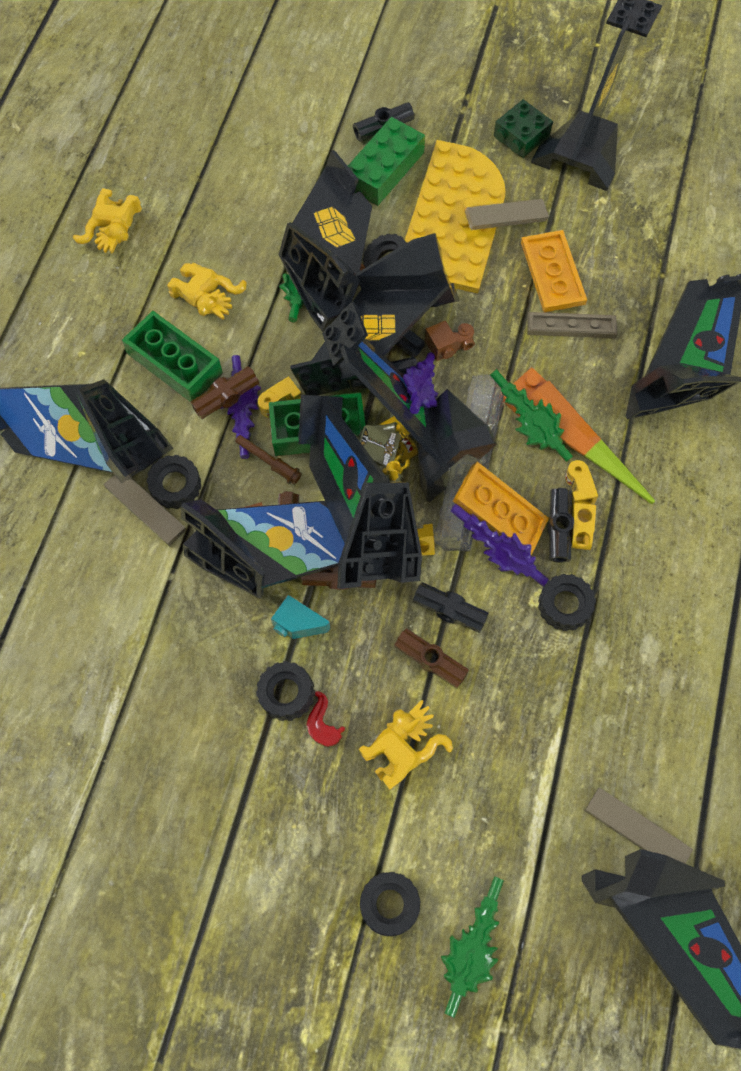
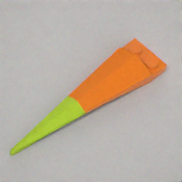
(577, 432)

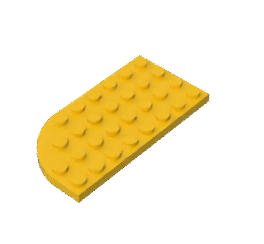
(458, 180)

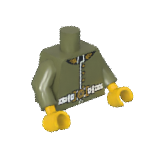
(382, 445)

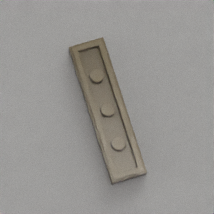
(506, 214)
(572, 325)
(146, 509)
(635, 827)

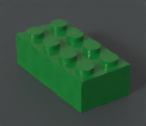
(386, 159)
(172, 356)
(286, 416)

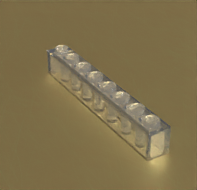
(486, 402)

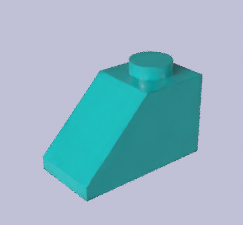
(298, 620)

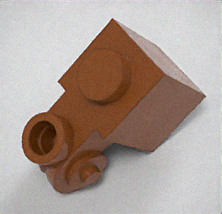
(445, 343)

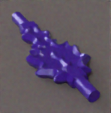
(420, 384)
(241, 409)
(504, 550)

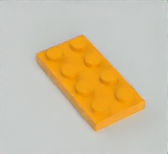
(553, 271)
(500, 506)

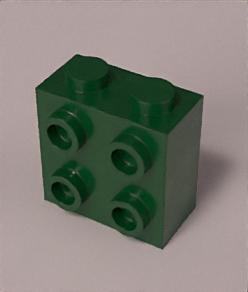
(523, 128)

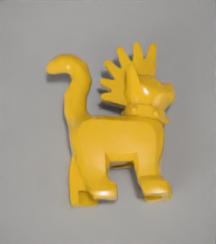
(113, 218)
(201, 287)
(399, 753)

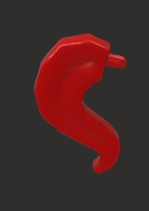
(317, 729)

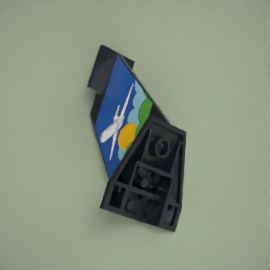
(80, 427)
(262, 543)

